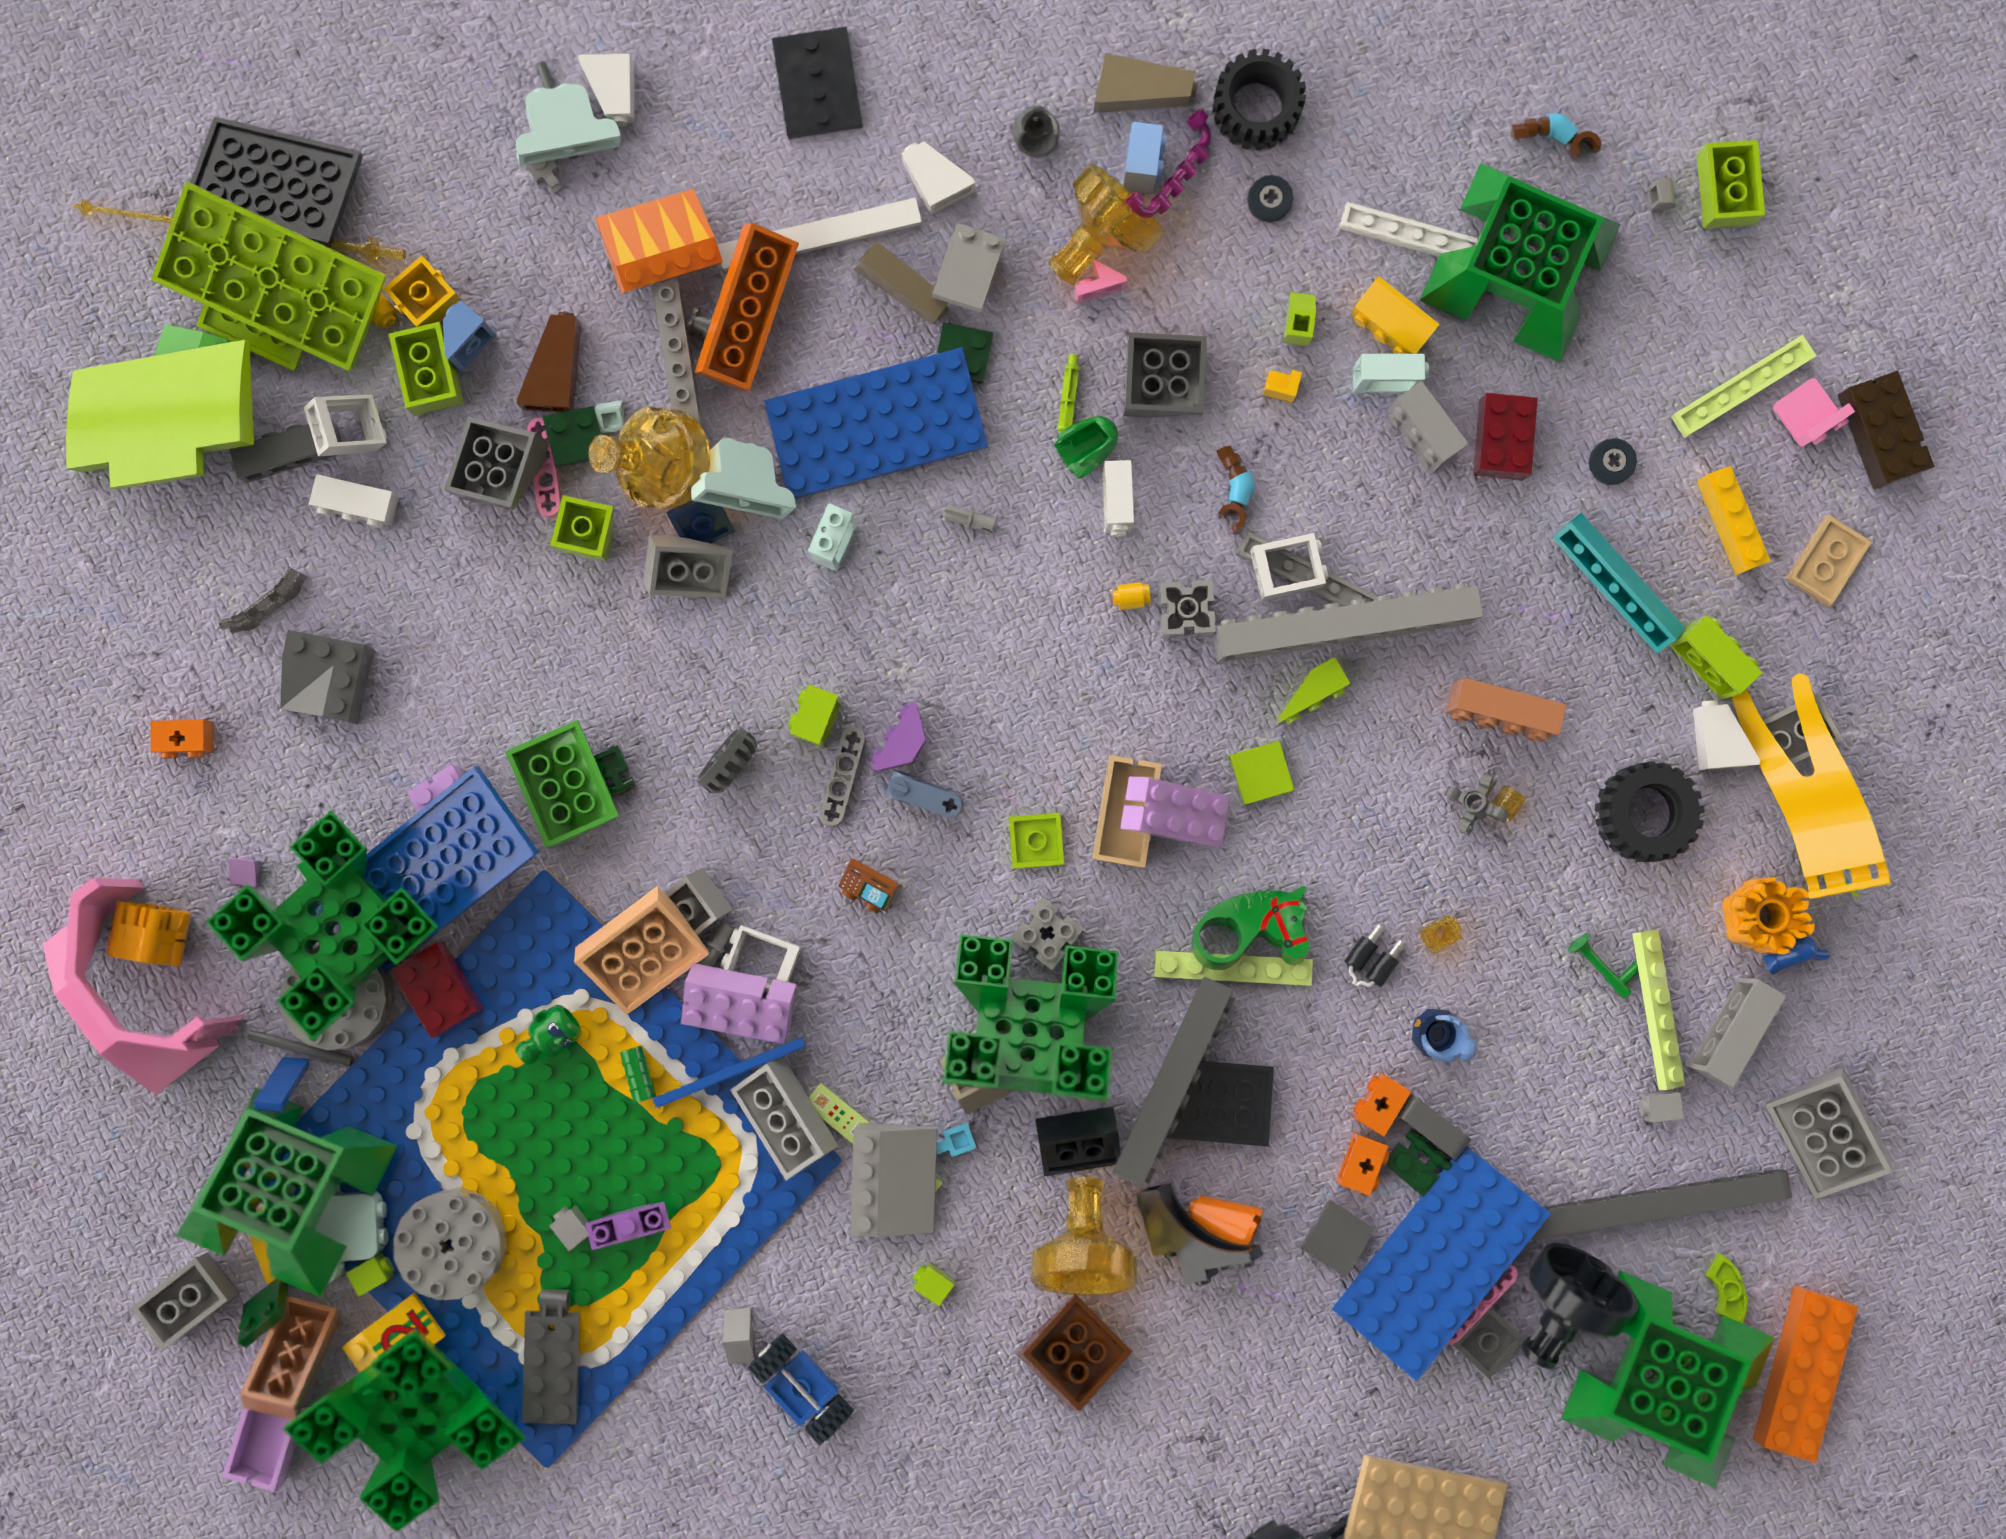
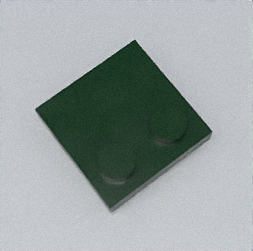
(975, 345)
(571, 435)
(262, 1312)

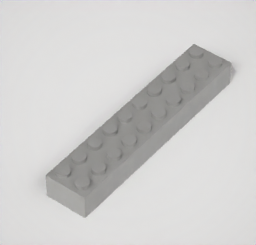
(1347, 623)

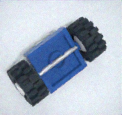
(801, 1388)

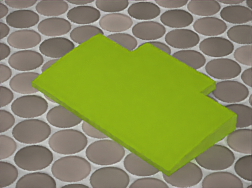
(267, 282)
(160, 414)

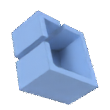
(1144, 157)

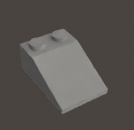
(969, 267)
(686, 567)
(1788, 732)
(699, 901)

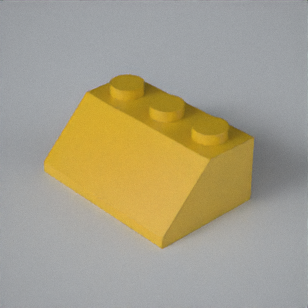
(1393, 318)

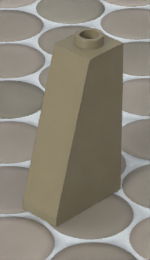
(1142, 85)
(900, 282)

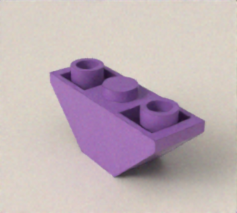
(902, 742)
(628, 1225)

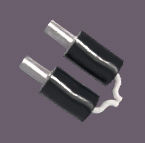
(1382, 967)

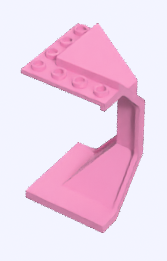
(147, 1058)

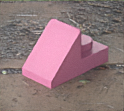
(1106, 282)

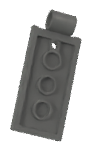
(551, 1361)

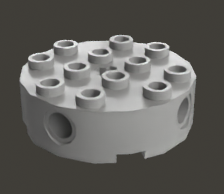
(360, 1022)
(425, 1253)

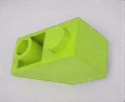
(1300, 319)

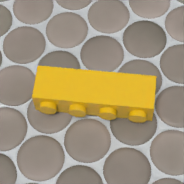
(1733, 520)

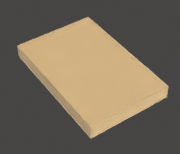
(1828, 560)

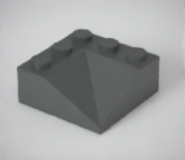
(1164, 375)
(495, 463)
(324, 676)

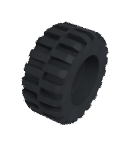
(1682, 804)

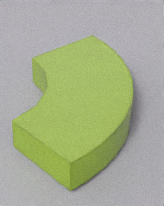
(1729, 1287)

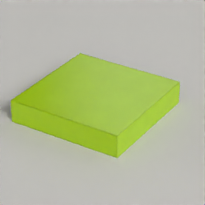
(1261, 772)
(1036, 840)

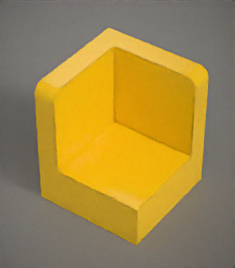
(1282, 385)

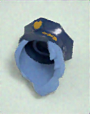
(1443, 1036)

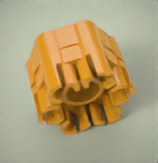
(1786, 911)
(148, 934)

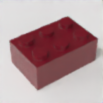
(1505, 436)
(437, 989)

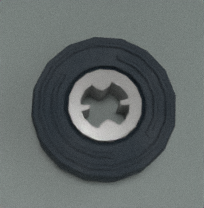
(1270, 185)
(1599, 461)

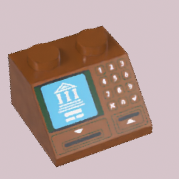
(868, 885)

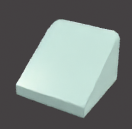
(610, 416)

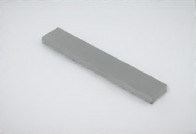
(1298, 570)

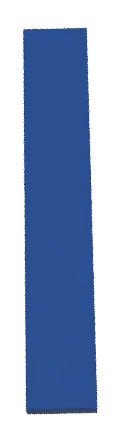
(729, 1072)

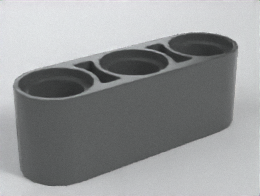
(1433, 1127)

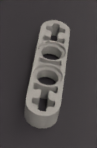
(838, 775)

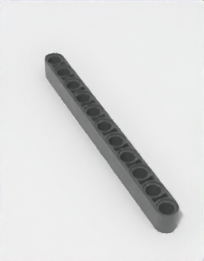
(1665, 1202)

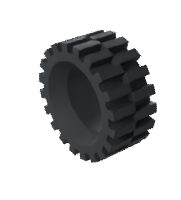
(1266, 71)

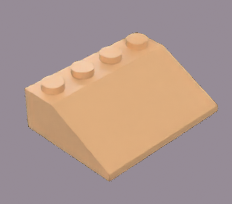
(640, 951)

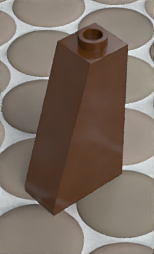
(553, 371)

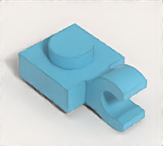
(956, 1140)

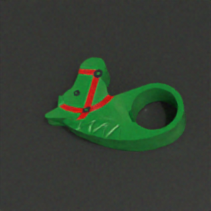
(1263, 914)

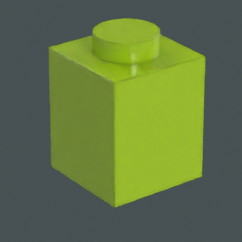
(371, 1274)
(932, 1283)

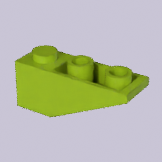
(1319, 683)

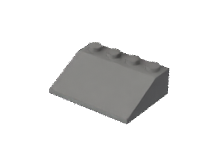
(1830, 1134)
(893, 1180)

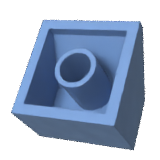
(464, 335)

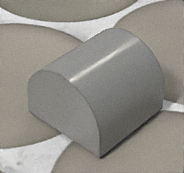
(1661, 195)

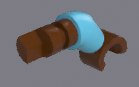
(1560, 128)
(1241, 485)

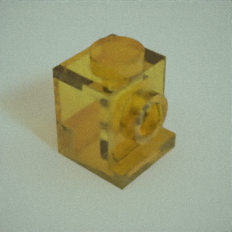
(1451, 933)

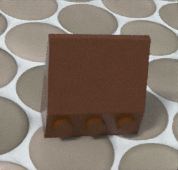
(1074, 1353)

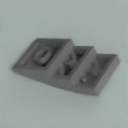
(1489, 1343)

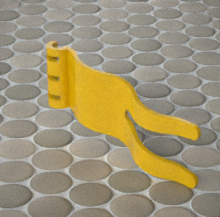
(1822, 810)

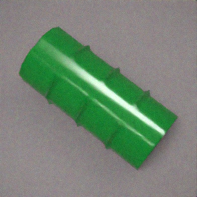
(637, 1074)

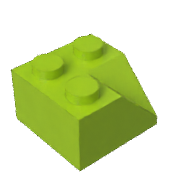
(583, 528)
(815, 715)

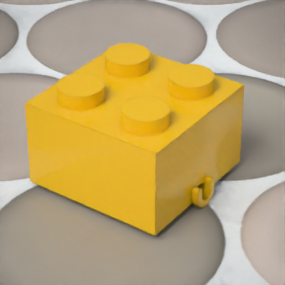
(422, 293)

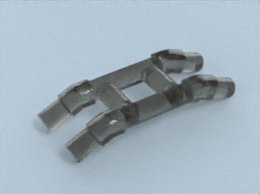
(251, 618)

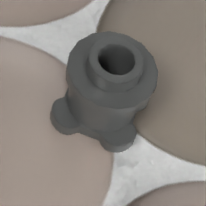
(698, 323)

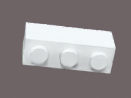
(353, 501)

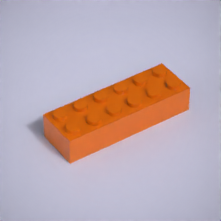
(746, 307)
(1805, 1373)

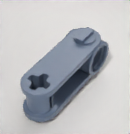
(923, 794)

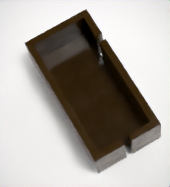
(1886, 430)

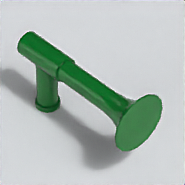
(1583, 947)

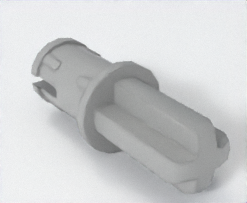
(970, 519)
(717, 944)

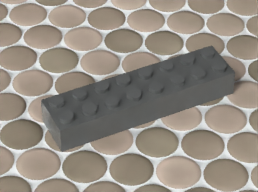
(1172, 1082)

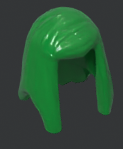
(1087, 444)

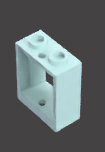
(1388, 372)
(829, 547)

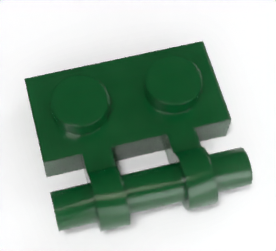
(612, 764)
(1412, 1169)

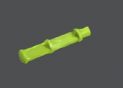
(1069, 392)

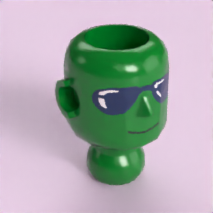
(549, 1034)

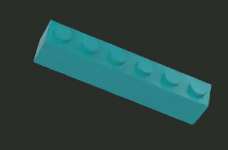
(1619, 583)

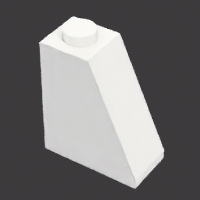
(613, 84)
(936, 177)
(1721, 739)

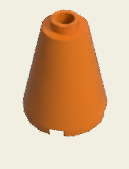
(1226, 1219)

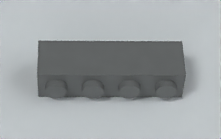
(277, 453)

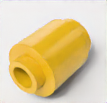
(385, 313)
(1131, 596)

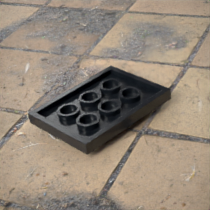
(817, 82)
(1228, 1105)

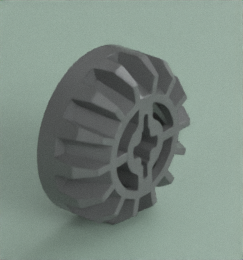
(727, 761)

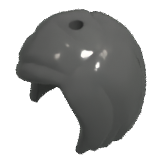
(1036, 132)

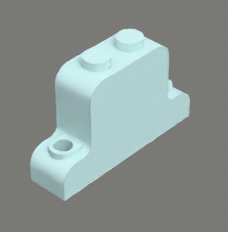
(563, 126)
(743, 480)
(356, 1222)

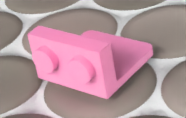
(1810, 413)

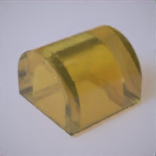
(1509, 800)

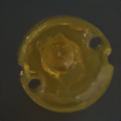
(1104, 224)
(655, 457)
(1083, 1256)

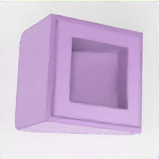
(244, 871)

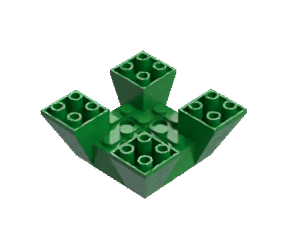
(1491, 265)
(383, 929)
(1061, 1009)
(285, 1223)
(1630, 1402)
(406, 1412)

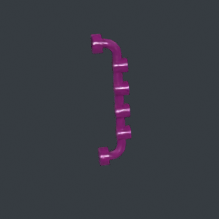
(1184, 170)

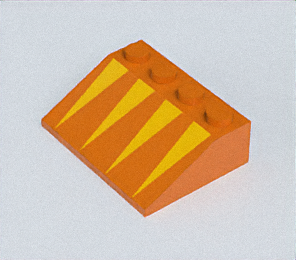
(658, 241)

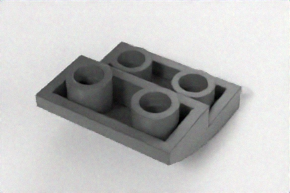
(1337, 1238)

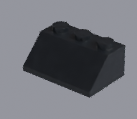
(1078, 1141)

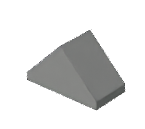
(738, 1335)

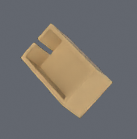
(1111, 842)

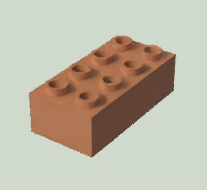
(1505, 709)
(290, 1359)

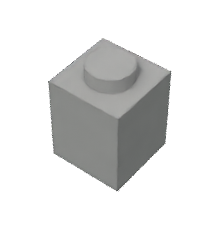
(1661, 1106)
(570, 1226)

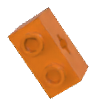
(167, 735)
(1392, 1095)
(1361, 1150)

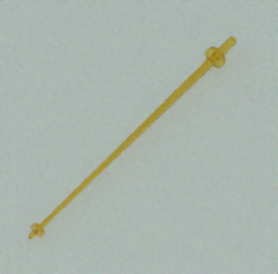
(370, 249)

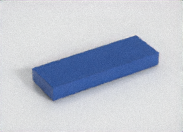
(281, 1084)

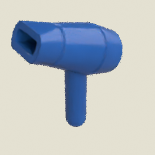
(1802, 951)

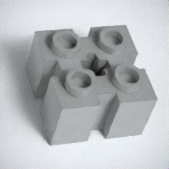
(1197, 597)
(1048, 949)

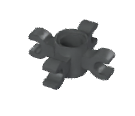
(1468, 820)

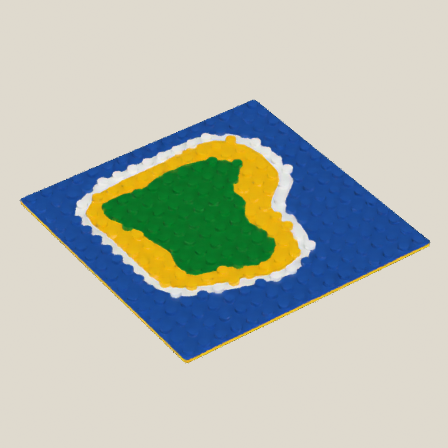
(559, 1139)

